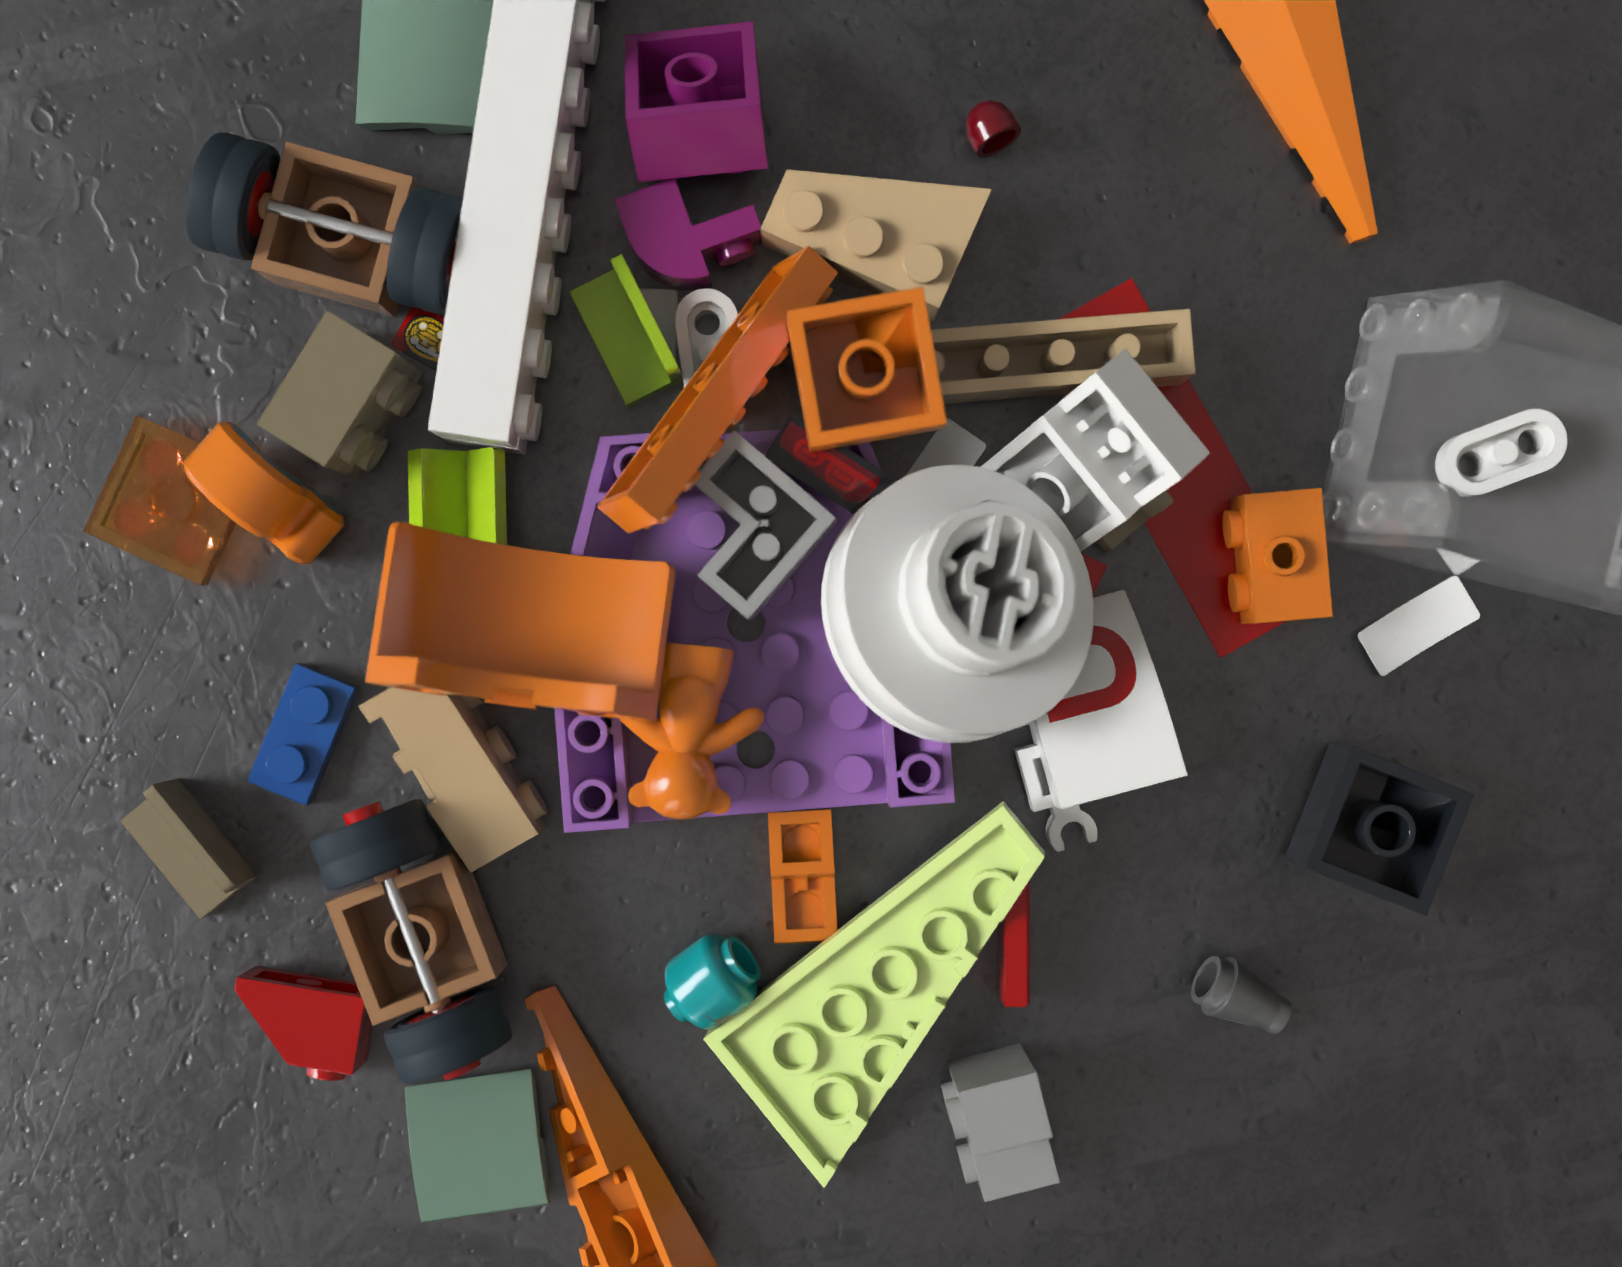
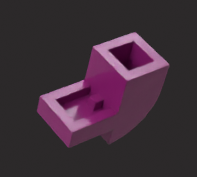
(672, 247)

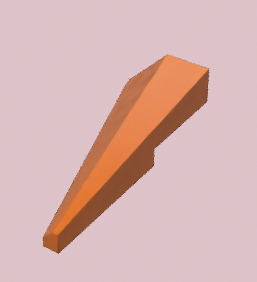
(1302, 77)
(604, 1159)

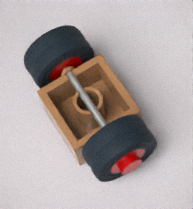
(324, 223)
(415, 940)

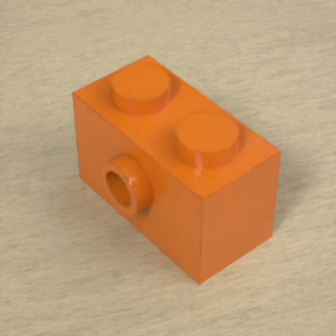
(1278, 556)

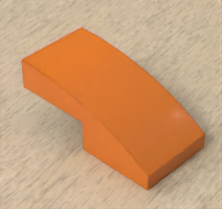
(802, 876)

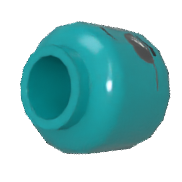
(711, 981)

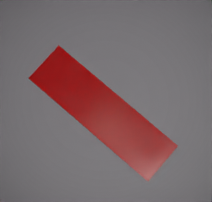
(1192, 527)

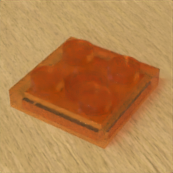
(155, 507)

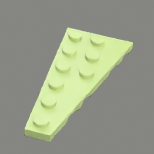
(855, 1008)

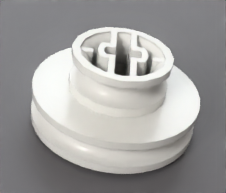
(957, 604)

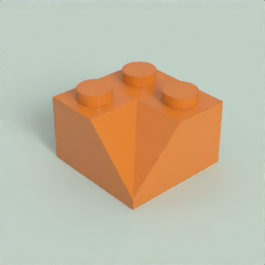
(866, 369)

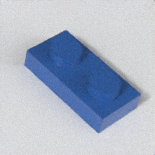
(303, 734)

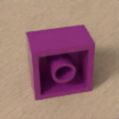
(694, 102)

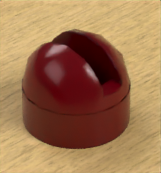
(991, 128)

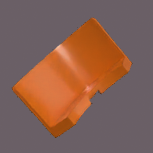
(520, 625)

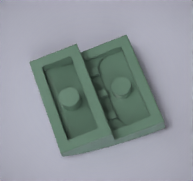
(421, 64)
(476, 1146)

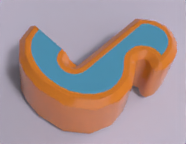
(262, 494)

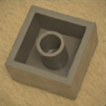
(342, 398)

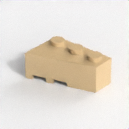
(876, 229)
(462, 771)

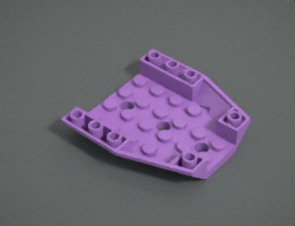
(823, 734)

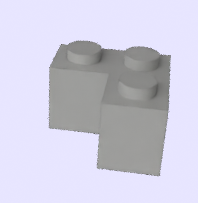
(776, 527)
(1004, 1117)

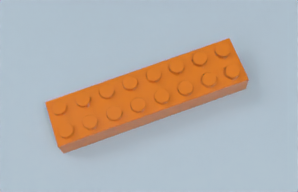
(716, 394)

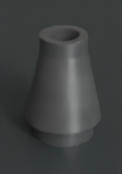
(1237, 995)

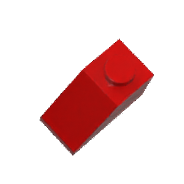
(309, 1019)

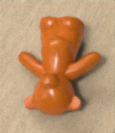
(682, 776)

